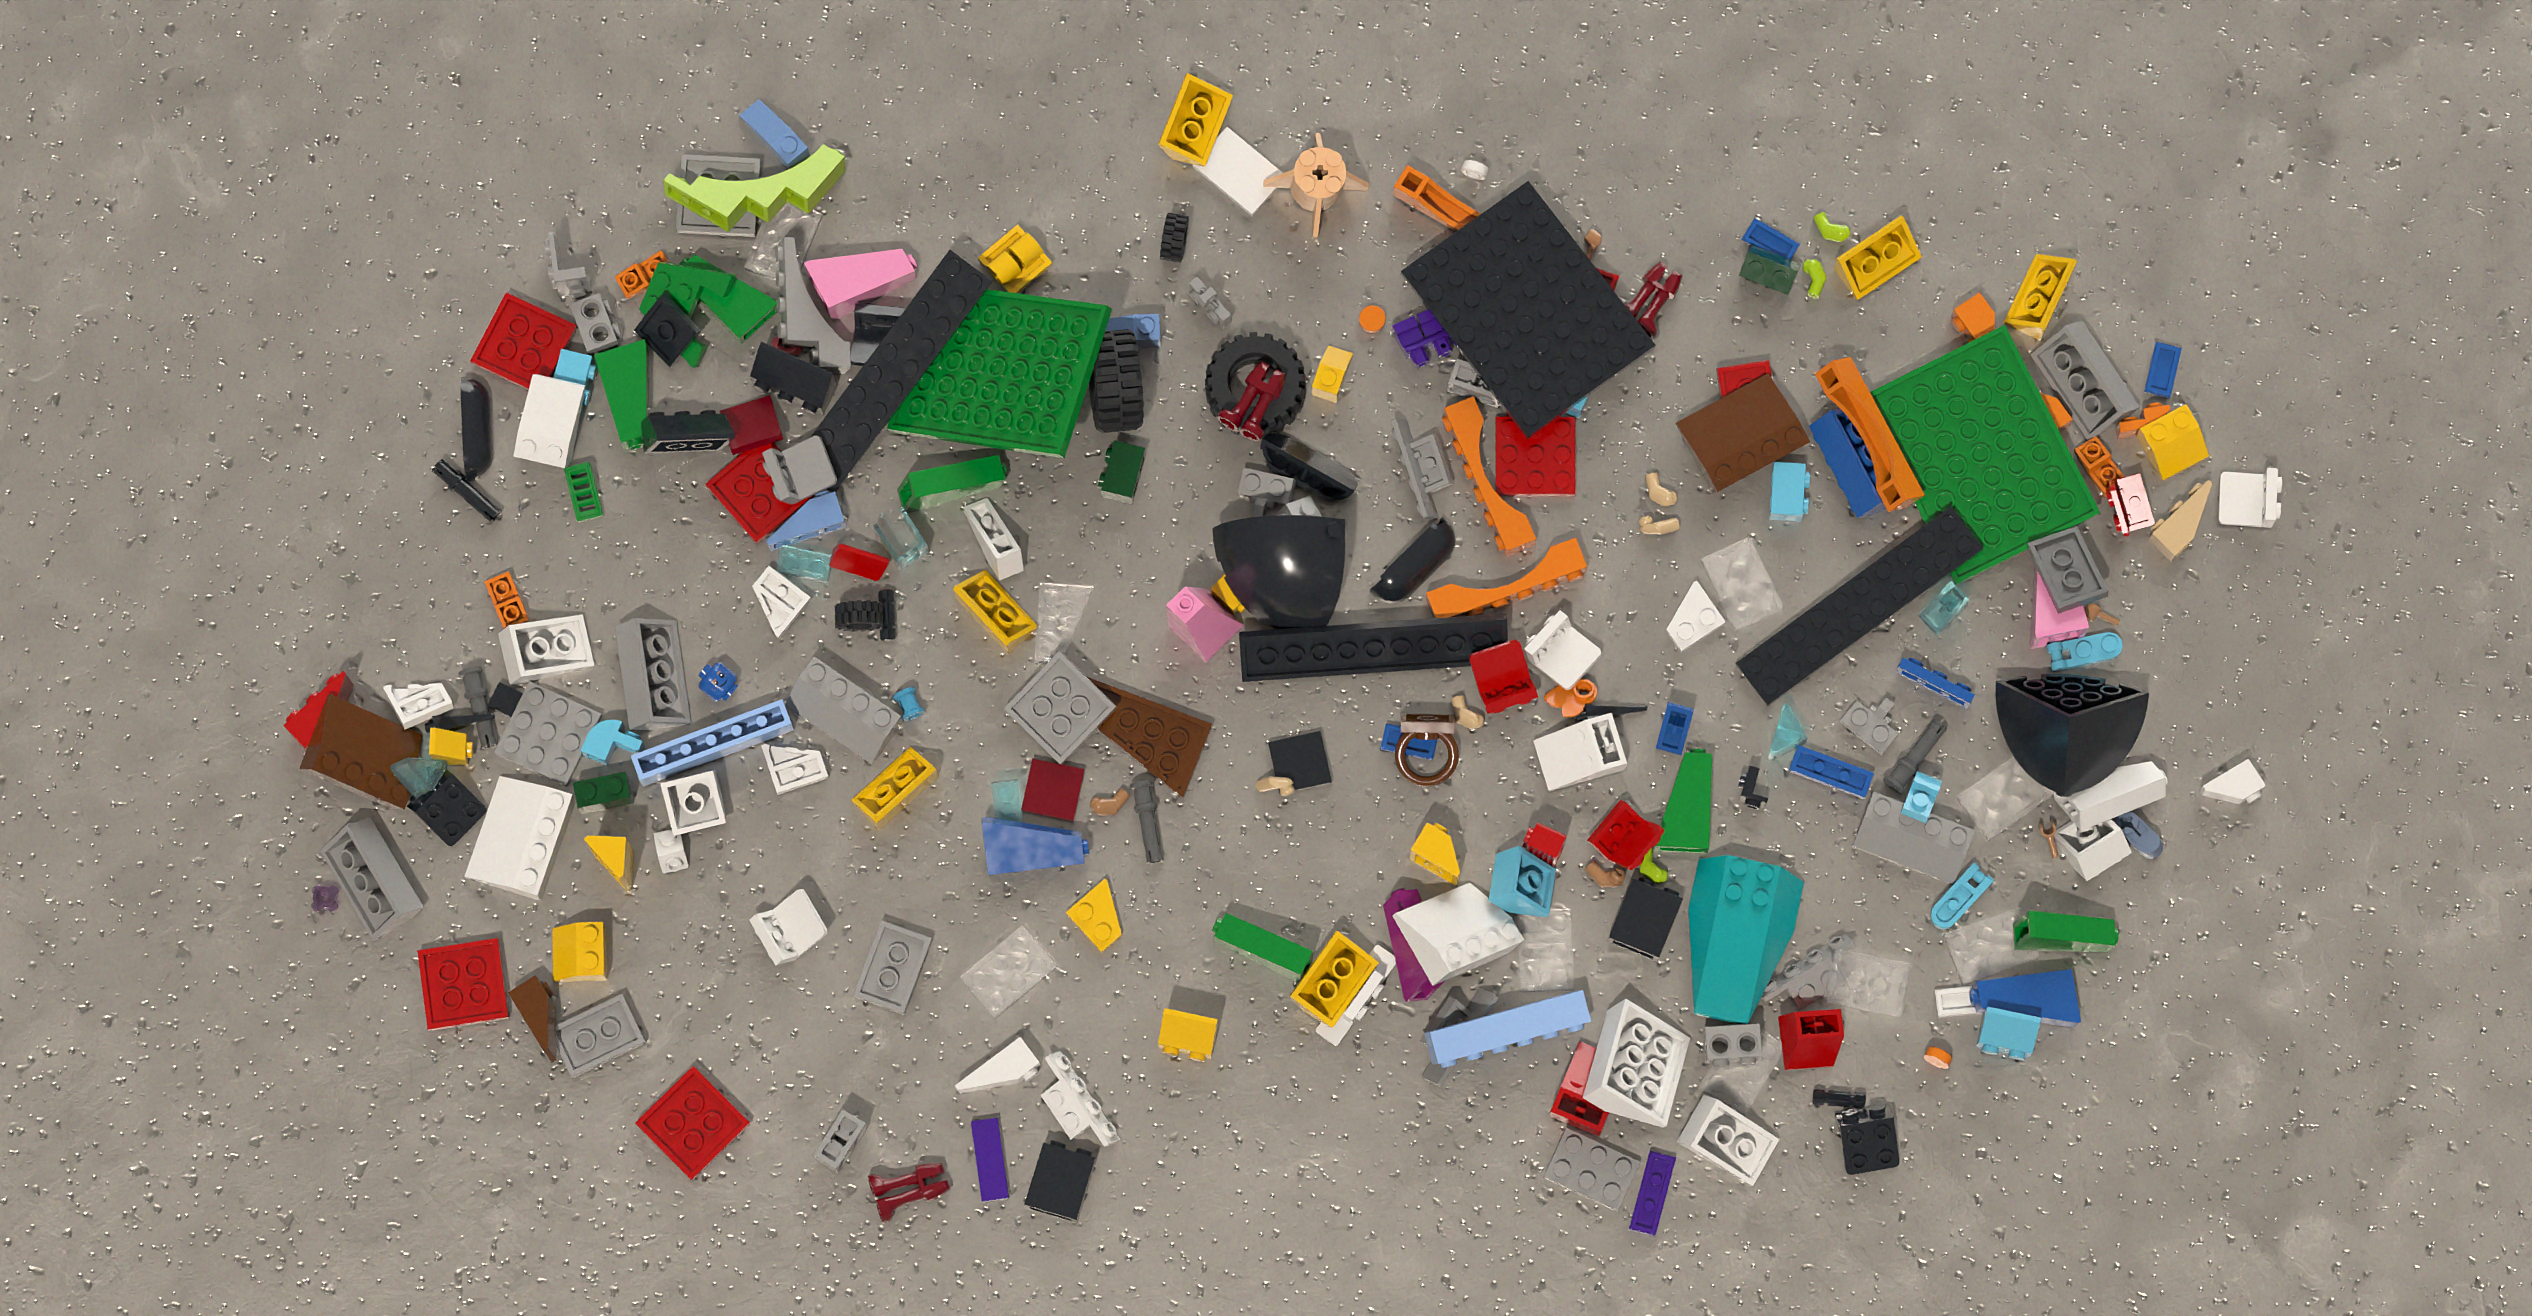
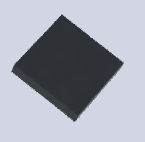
(667, 330)
(1301, 760)

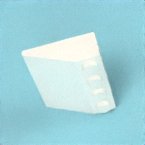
(520, 837)
(1457, 932)
(1636, 1065)

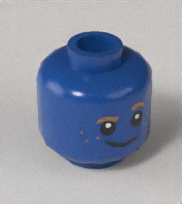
(717, 681)

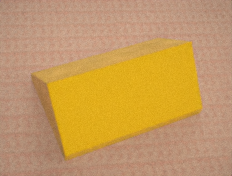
(1194, 121)
(1877, 258)
(2039, 294)
(995, 610)
(895, 788)
(615, 856)
(1333, 980)

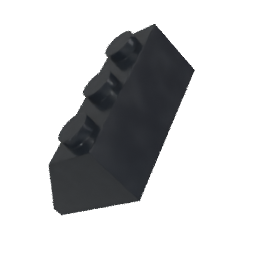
(792, 379)
(686, 432)

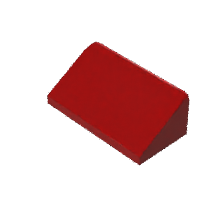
(858, 562)

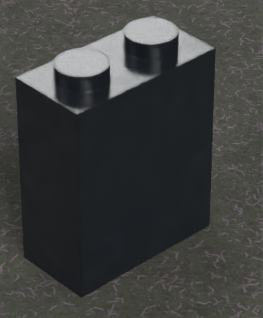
(1645, 919)
(1060, 1181)

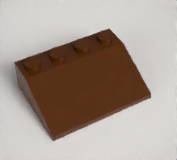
(1742, 433)
(356, 752)

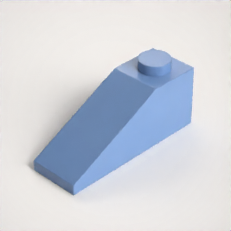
(775, 135)
(1145, 327)
(812, 520)

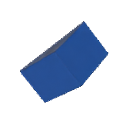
(1674, 728)

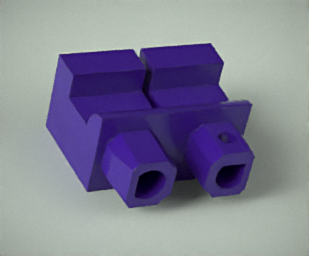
(1412, 342)

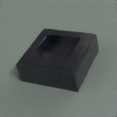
(504, 700)

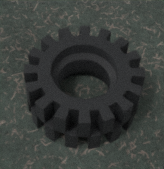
(1174, 237)
(859, 615)

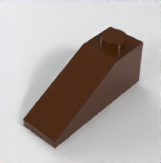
(538, 1012)

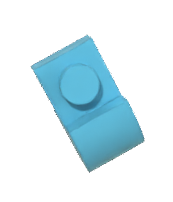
(604, 738)
(1921, 797)

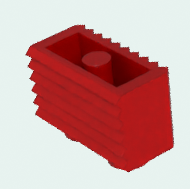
(1544, 843)

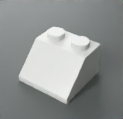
(694, 802)
(2092, 848)

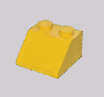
(2173, 442)
(1436, 853)
(580, 952)
(1187, 1034)

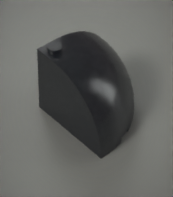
(1284, 567)
(2069, 727)

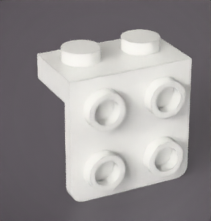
(2249, 498)
(1562, 651)
(789, 928)

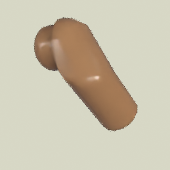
(1109, 806)
(1605, 879)

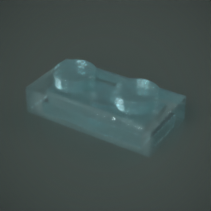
(803, 564)
(1007, 800)

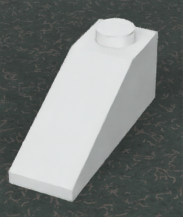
(994, 539)
(1005, 1068)

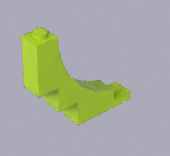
(728, 201)

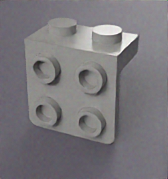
(568, 281)
(799, 470)

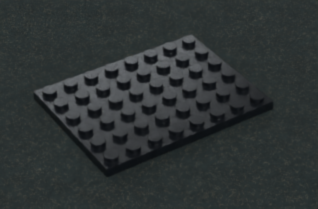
(1527, 309)

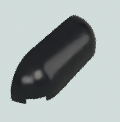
(476, 428)
(1309, 468)
(1416, 564)

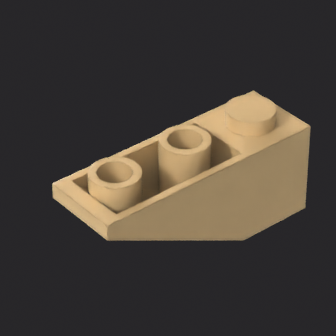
(2180, 528)

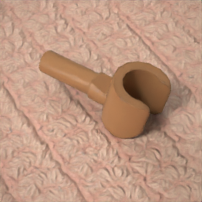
(1594, 239)
(2093, 611)
(2049, 834)

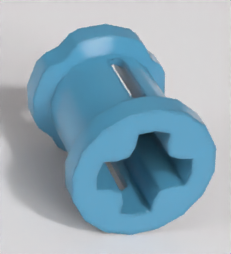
(909, 704)

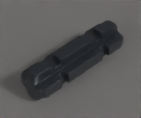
(886, 597)
(1839, 1098)

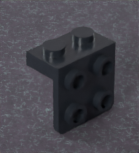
(871, 326)
(448, 809)
(1868, 1138)

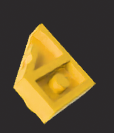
(1097, 917)

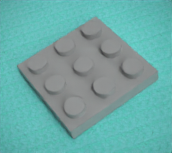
(721, 169)
(1060, 708)
(547, 733)

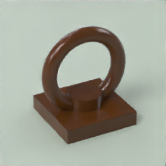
(1427, 727)

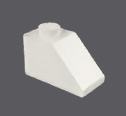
(2236, 785)

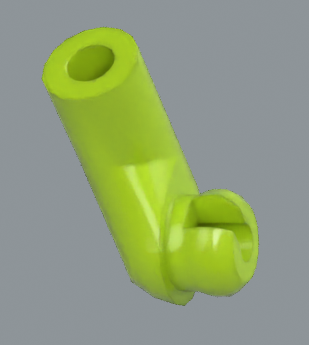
(1831, 231)
(1818, 276)
(1651, 870)

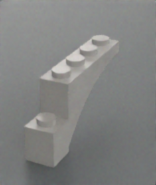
(801, 321)

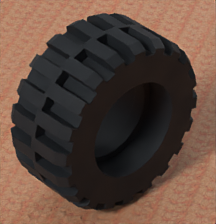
(1254, 351)
(1117, 384)

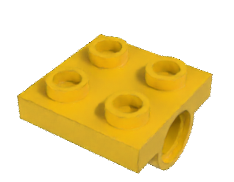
(1015, 260)

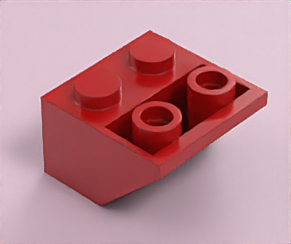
(1811, 1038)

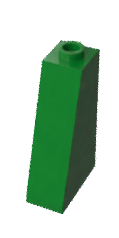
(743, 309)
(626, 385)
(950, 482)
(1688, 810)
(2064, 933)
(1263, 947)

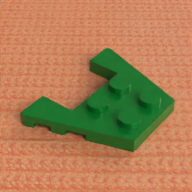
(684, 287)

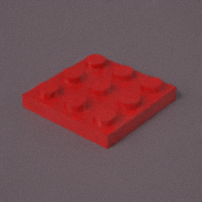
(522, 342)
(1538, 464)
(748, 494)
(463, 984)
(692, 1123)

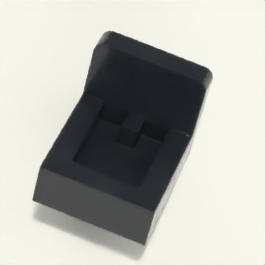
(1747, 782)

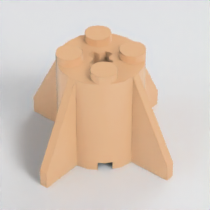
(1317, 194)

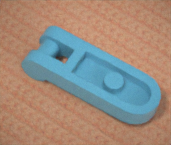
(2085, 651)
(1959, 898)

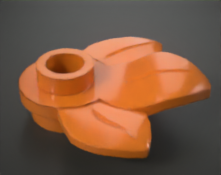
(1570, 700)

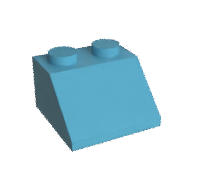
(1522, 883)
(2007, 1033)

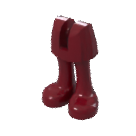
(1661, 292)
(1267, 392)
(923, 1172)

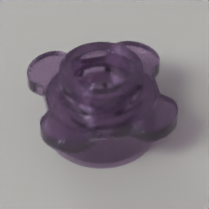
(318, 894)

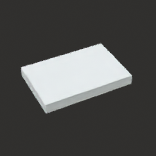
(1239, 171)

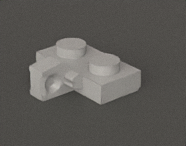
(1208, 299)
(1265, 490)
(1871, 724)

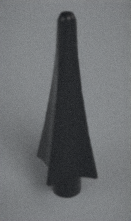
(1593, 711)
(456, 723)

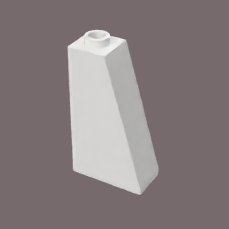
(2115, 795)

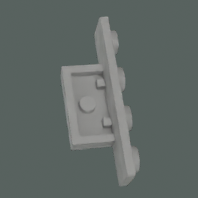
(1424, 464)
(1808, 977)
(1453, 1013)

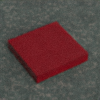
(753, 424)
(1053, 790)

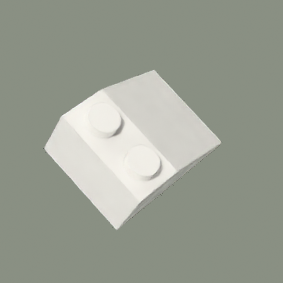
(549, 421)
(545, 648)
(1728, 1140)

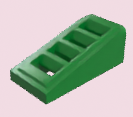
(579, 470)

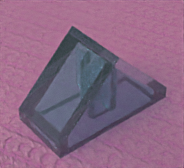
(1944, 608)
(1787, 735)
(419, 774)

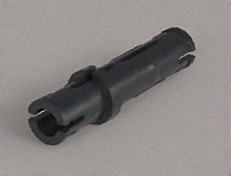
(458, 483)

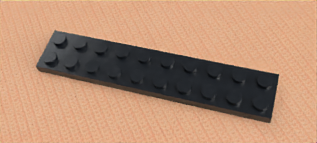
(899, 362)
(1859, 606)
(1368, 647)

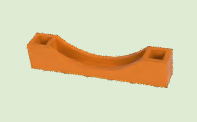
(1432, 200)
(1977, 319)
(1849, 392)
(1510, 525)
(1559, 564)

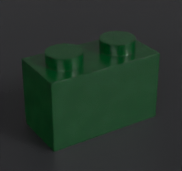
(1770, 269)
(1122, 472)
(603, 792)

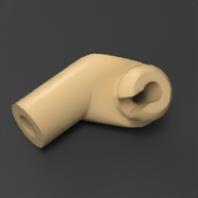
(1658, 493)
(1658, 528)
(1464, 716)
(1272, 783)

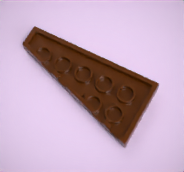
(1155, 736)

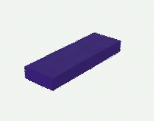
(989, 1160)
(1652, 1193)

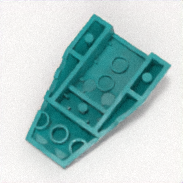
(1738, 932)

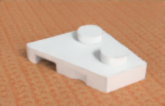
(779, 600)
(1694, 619)
(418, 702)
(793, 767)

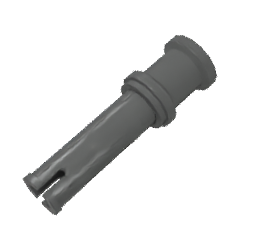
(476, 695)
(1908, 765)
(1146, 809)

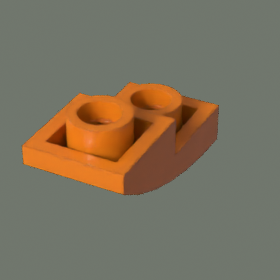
(638, 276)
(2131, 425)
(2098, 463)
(506, 600)

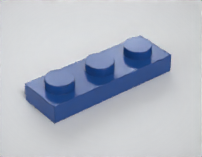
(1936, 682)
(1831, 772)

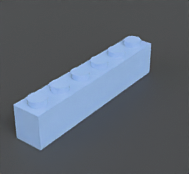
(712, 743)
(1507, 1027)

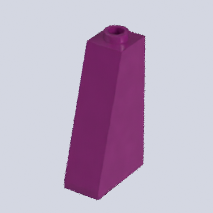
(1412, 977)

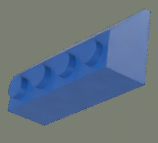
(1849, 461)

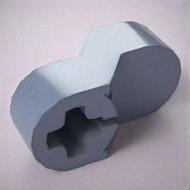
(2148, 843)

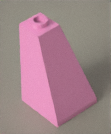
(858, 278)
(1201, 621)
(2047, 624)

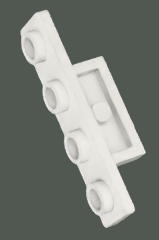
(1358, 1006)
(1073, 1103)

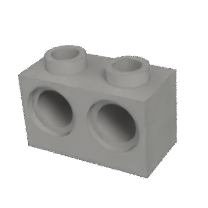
(591, 327)
(1467, 383)
(1731, 1036)
(840, 1141)

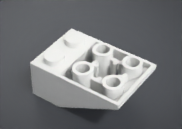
(1580, 752)

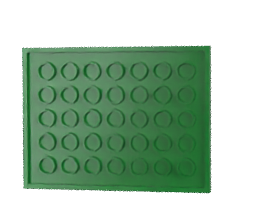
(1009, 375)
(1986, 449)

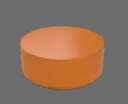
(1372, 319)
(1938, 1057)

